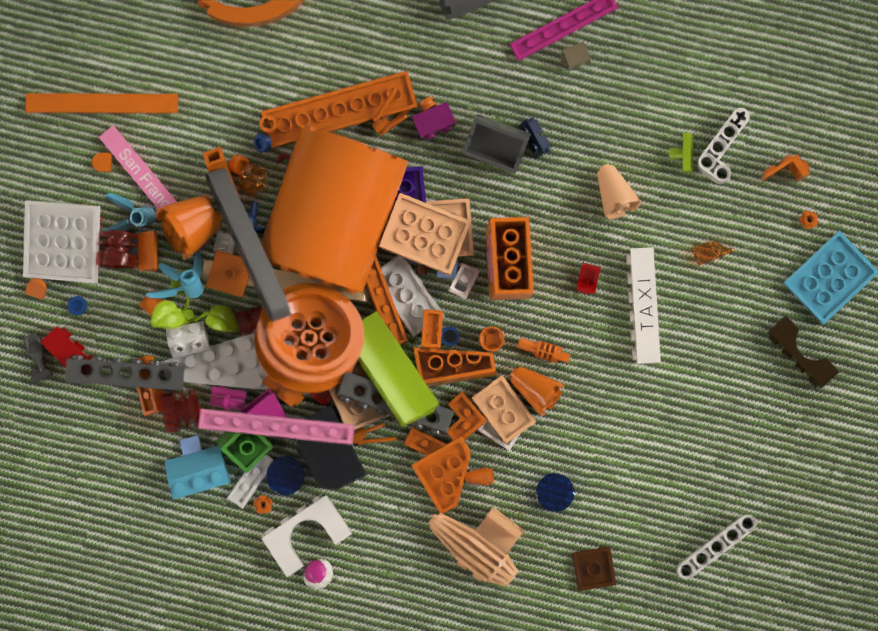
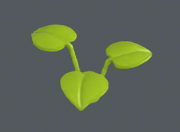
(168, 316)

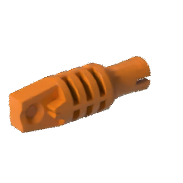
(544, 350)

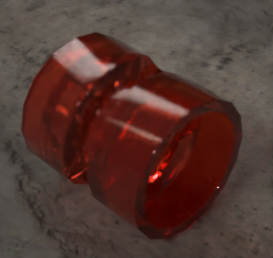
(247, 320)

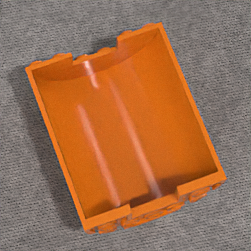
(332, 209)

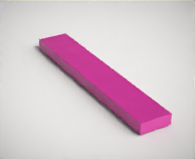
(561, 27)

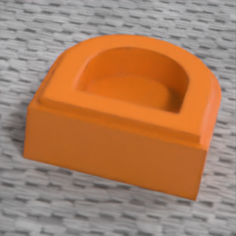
(102, 162)
(238, 164)
(36, 288)

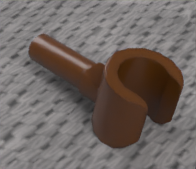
(421, 270)

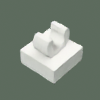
(224, 243)

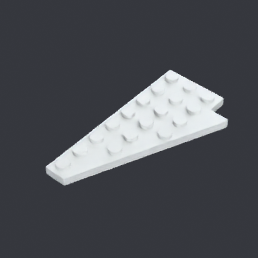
(226, 364)

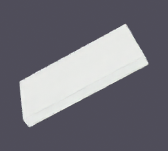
(408, 293)

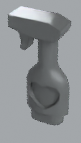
(36, 351)

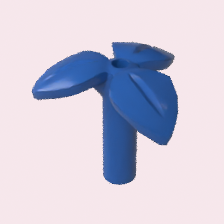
(252, 216)

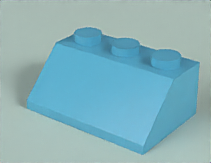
(197, 472)

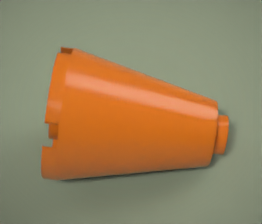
(536, 388)

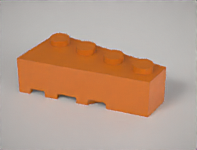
(453, 366)

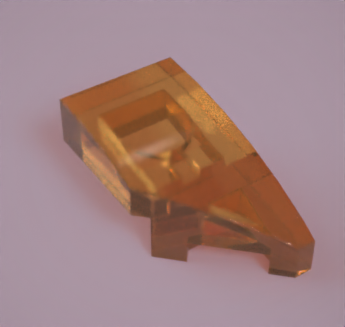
(710, 251)

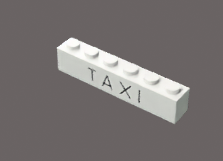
(644, 305)

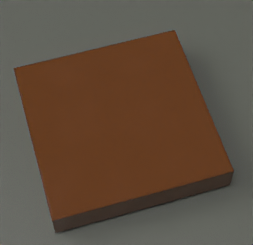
(594, 568)

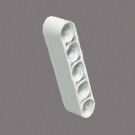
(725, 543)

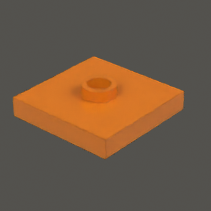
(228, 274)

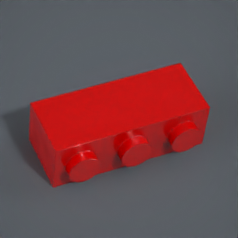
(63, 347)

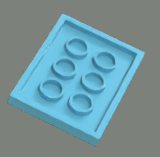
(831, 277)

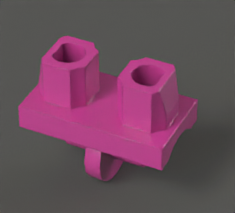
(228, 398)

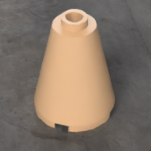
(615, 193)

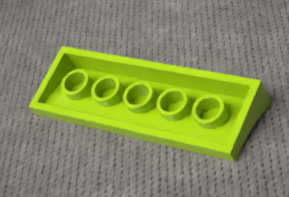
(394, 373)

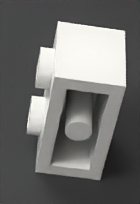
(188, 339)

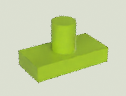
(684, 153)

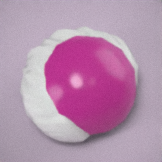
(318, 574)

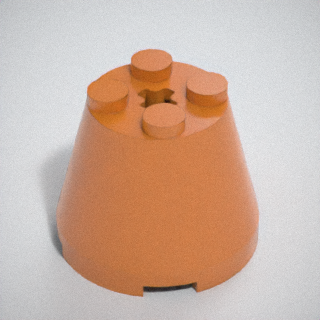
(189, 224)

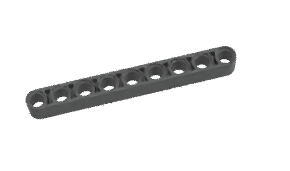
(248, 245)

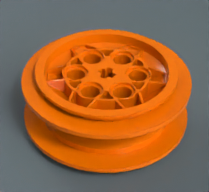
(336, 320)

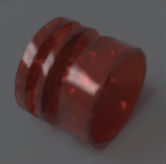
(117, 249)
(180, 411)

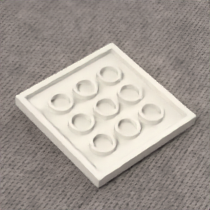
(61, 241)

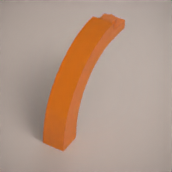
(249, 16)

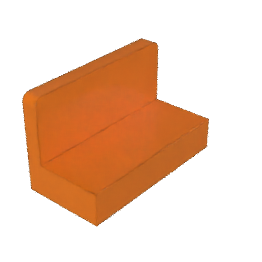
(147, 251)

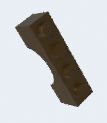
(785, 334)

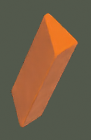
(149, 397)

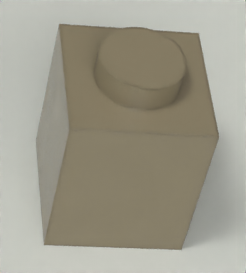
(575, 56)

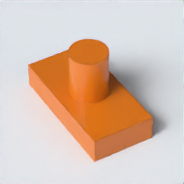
(432, 329)

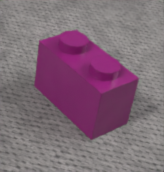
(434, 121)

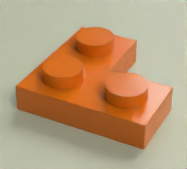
(470, 417)

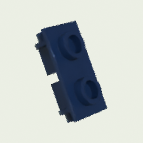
(537, 144)

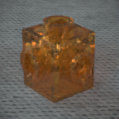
(250, 182)

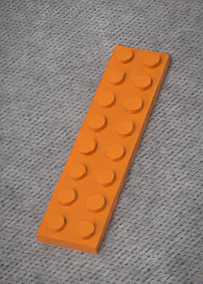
(341, 108)

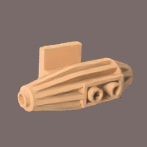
(483, 548)

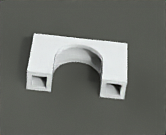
(279, 539)

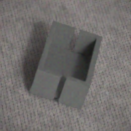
(496, 143)

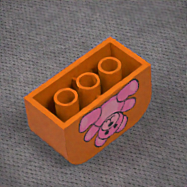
(509, 258)

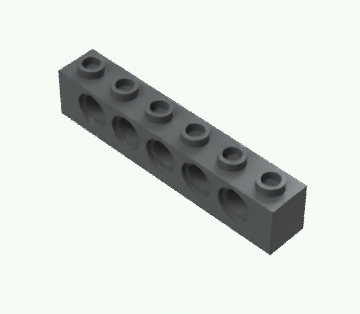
(75, 375)
(345, 391)

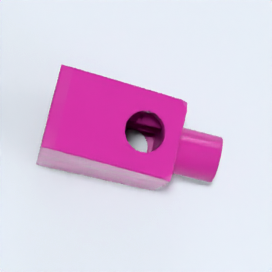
(266, 405)

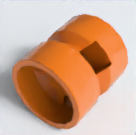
(491, 339)

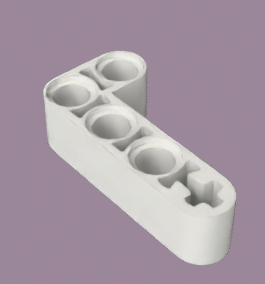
(725, 142)

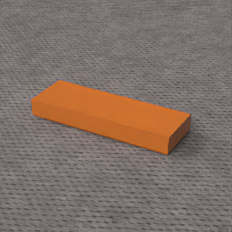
(422, 442)

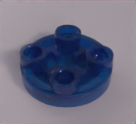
(285, 475)
(555, 492)

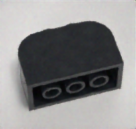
(330, 463)

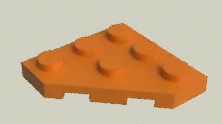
(444, 473)

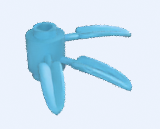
(139, 216)
(189, 280)

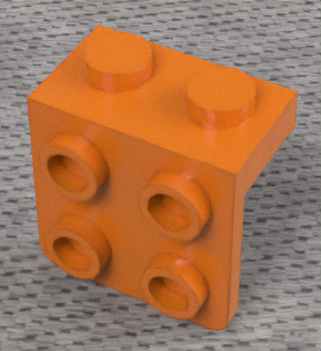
(798, 168)

